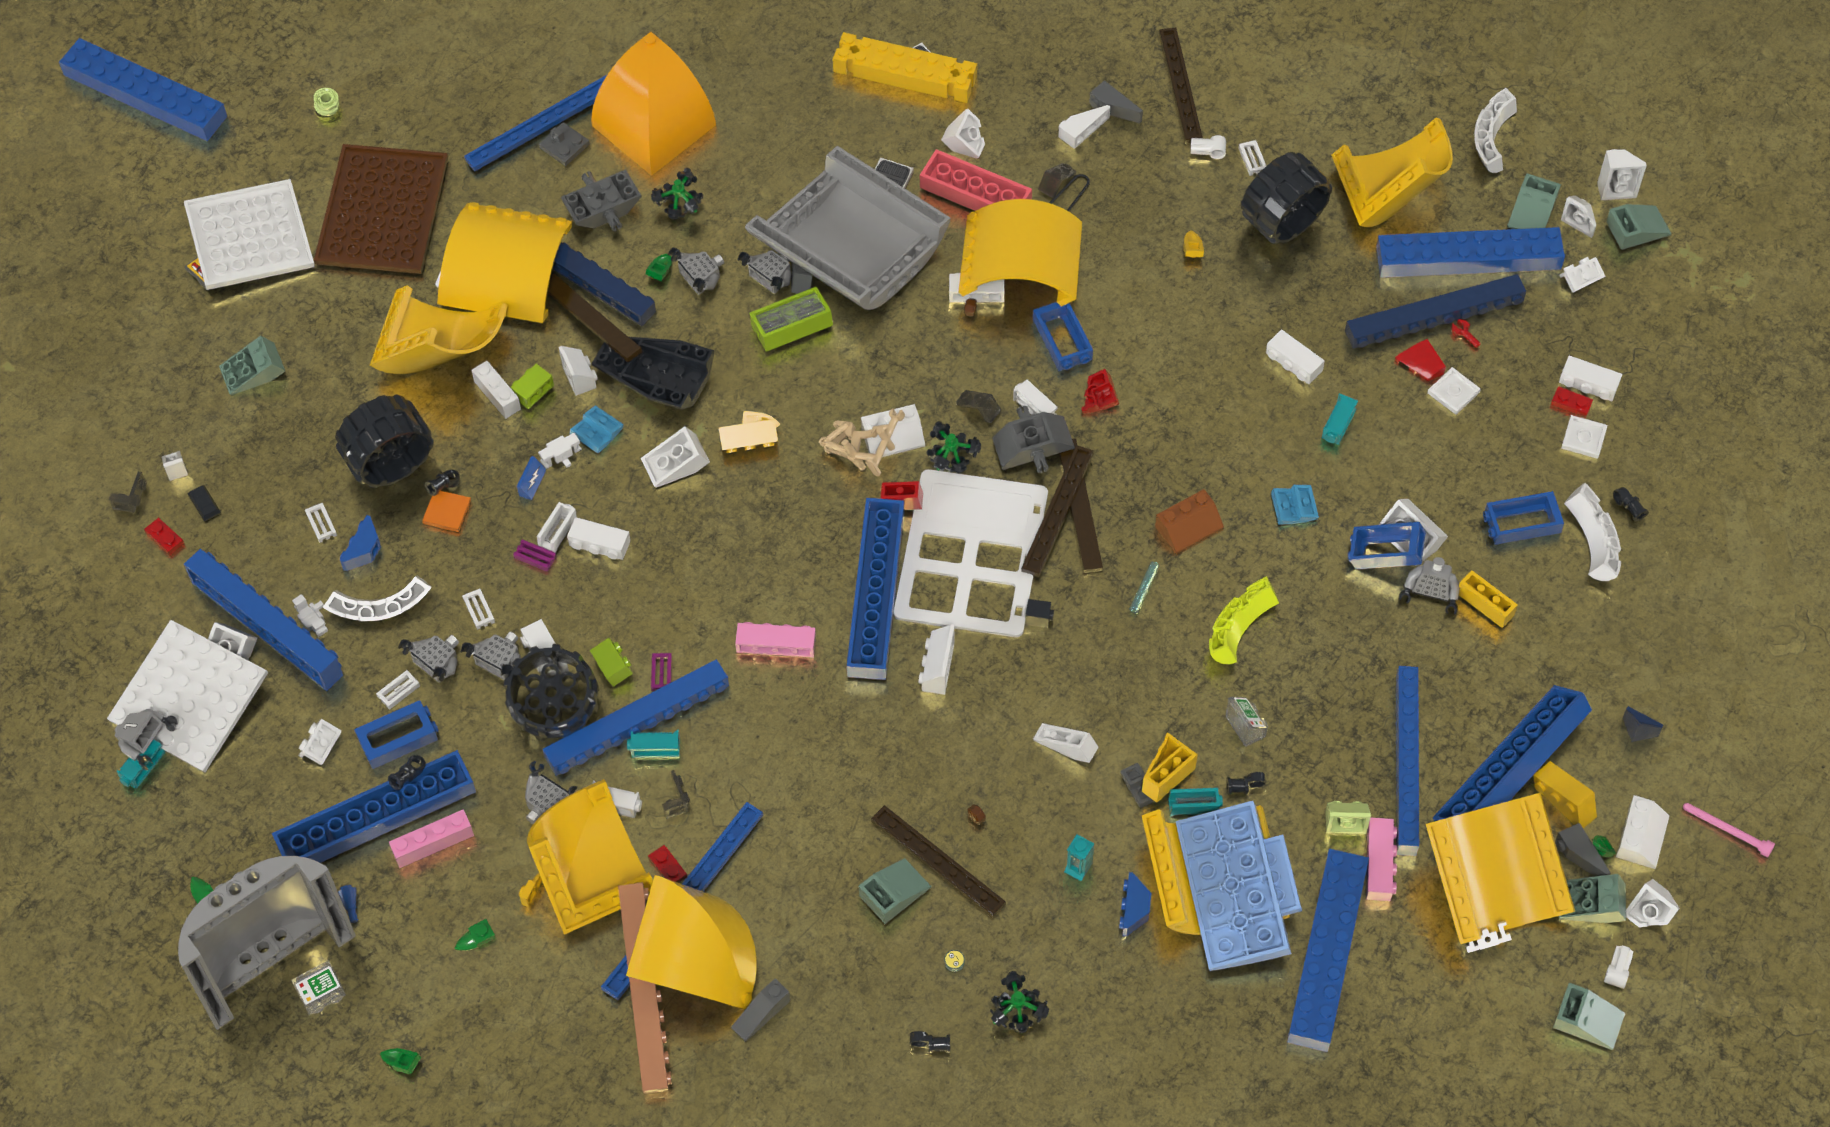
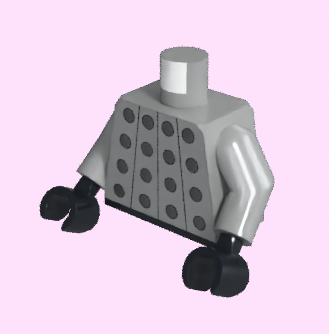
(698, 269)
(768, 269)
(1434, 581)
(494, 654)
(433, 655)
(139, 731)
(542, 793)

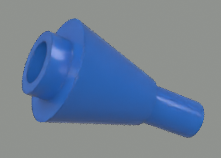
(348, 897)

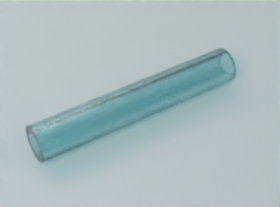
(1144, 587)

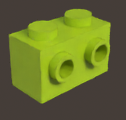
(532, 385)
(611, 661)

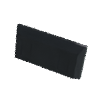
(204, 503)

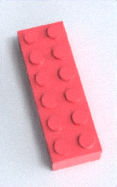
(968, 183)

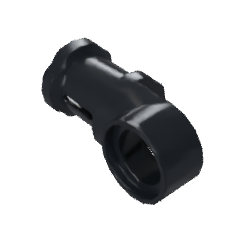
(442, 481)
(1624, 498)
(411, 772)
(1252, 780)
(922, 1039)

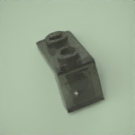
(1053, 177)
(982, 401)
(129, 503)
(676, 806)

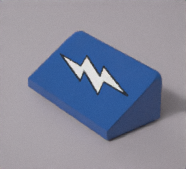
(530, 478)

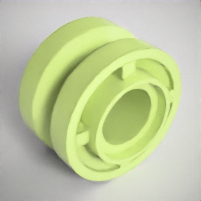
(326, 108)

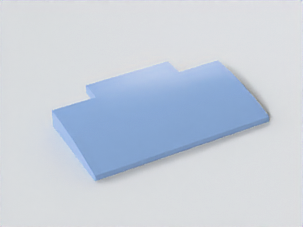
(1238, 885)

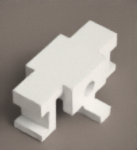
(560, 449)
(310, 616)
(1493, 938)

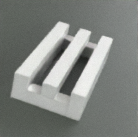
(1256, 169)
(326, 534)
(483, 621)
(400, 692)

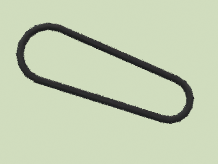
(1079, 175)

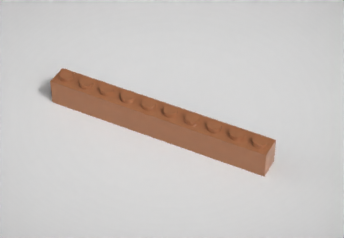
(644, 998)

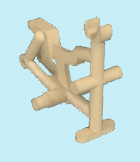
(851, 450)

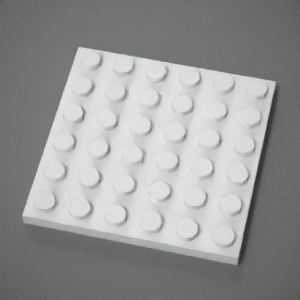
(248, 234)
(198, 686)

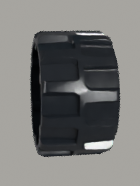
(1286, 197)
(384, 441)
(518, 678)

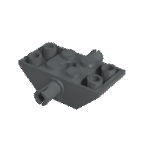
(602, 200)
(1032, 439)

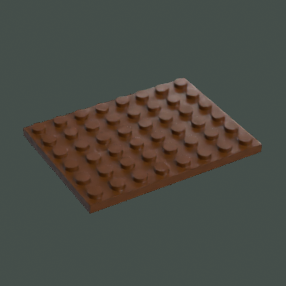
(381, 208)

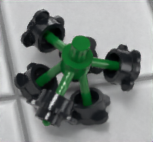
(676, 191)
(952, 444)
(1023, 999)

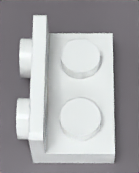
(1583, 274)
(320, 741)

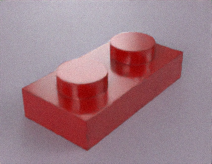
(1572, 401)
(164, 536)
(667, 865)

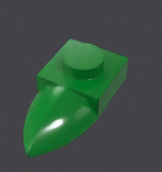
(659, 267)
(1603, 846)
(199, 888)
(476, 936)
(401, 1059)

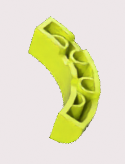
(1237, 617)

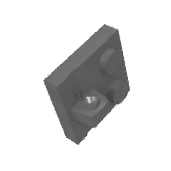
(564, 144)

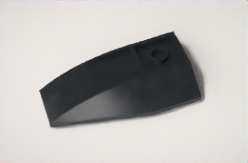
(664, 371)

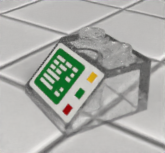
(1245, 720)
(318, 988)

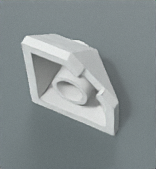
(964, 135)
(1579, 215)
(1652, 906)

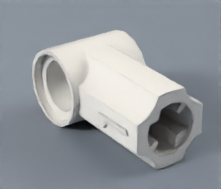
(1214, 147)
(1618, 970)

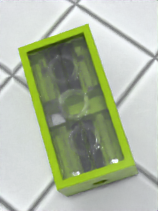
(791, 319)

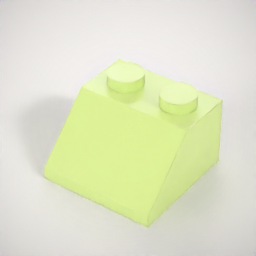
(1347, 817)

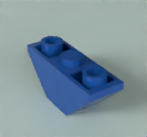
(362, 546)
(1135, 905)

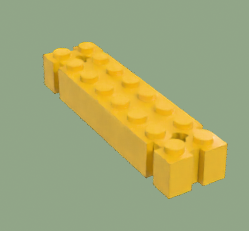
(905, 67)

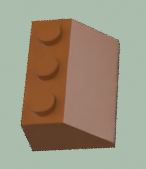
(1189, 521)

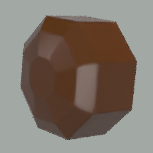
(970, 307)
(976, 814)

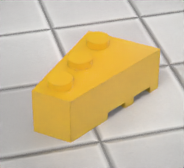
(1168, 768)
(1566, 794)

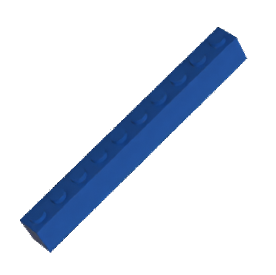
(636, 717)
(1407, 761)

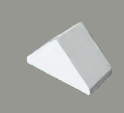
(174, 465)

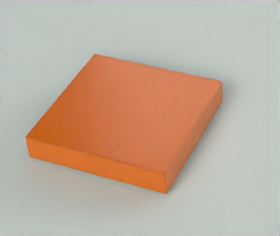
(447, 511)

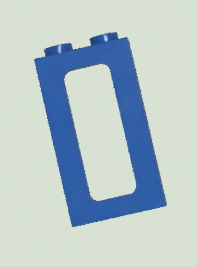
(1066, 313)
(1523, 505)
(1387, 533)
(402, 745)

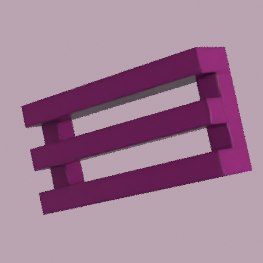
(549, 559)
(654, 686)

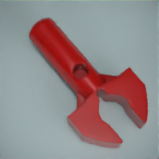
(1464, 332)

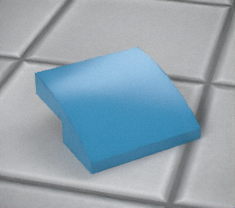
(597, 429)
(1294, 504)

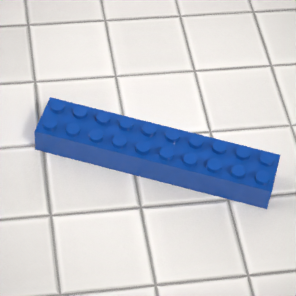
(143, 89)
(1470, 252)
(875, 589)
(264, 619)
(1520, 753)
(376, 811)
(1328, 950)

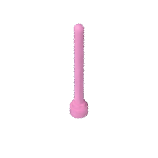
(1764, 847)

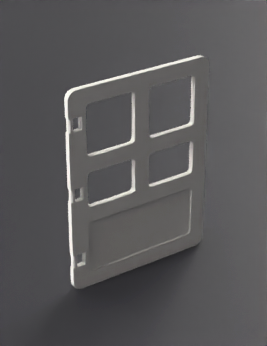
(978, 513)

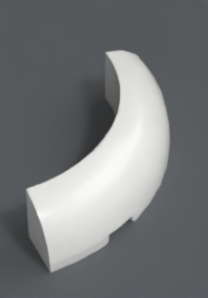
(1488, 123)
(1599, 533)
(379, 608)

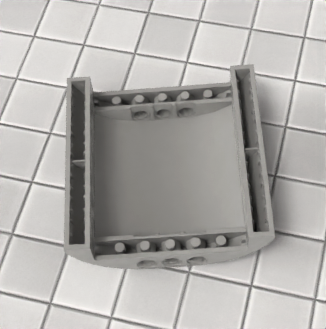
(855, 231)
(251, 913)

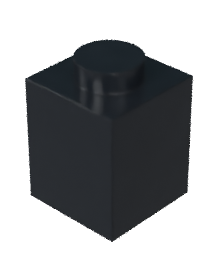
(1038, 613)

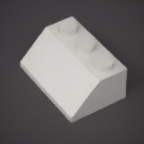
(1620, 175)
(906, 435)
(1405, 512)
(937, 660)
(1643, 832)

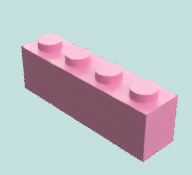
(775, 639)
(431, 838)
(1380, 863)

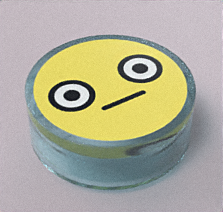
(954, 960)

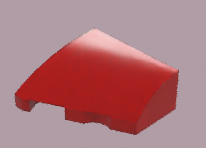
(1422, 360)
(1100, 393)

